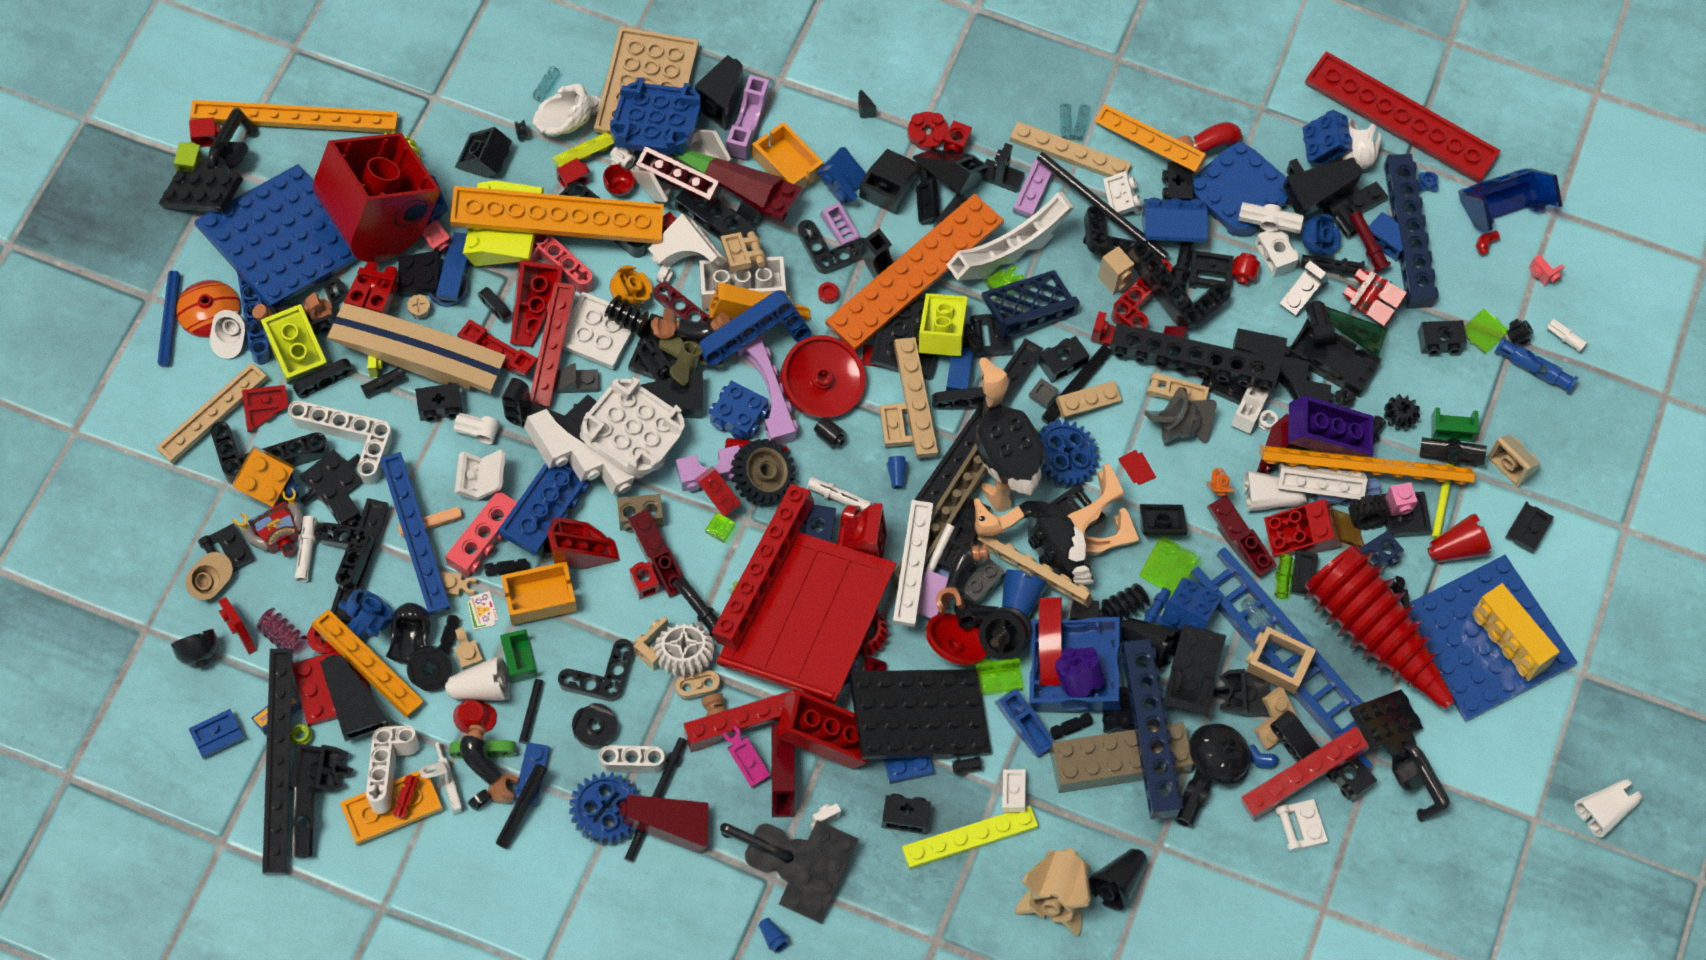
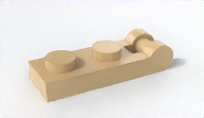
(1194, 391)

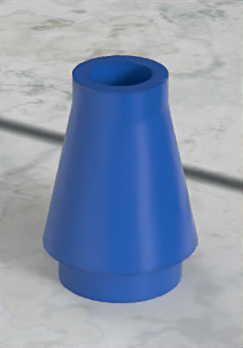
(897, 471)
(773, 935)

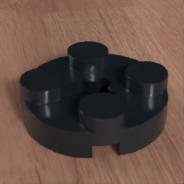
(436, 657)
(590, 714)

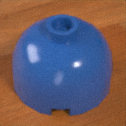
(1320, 235)

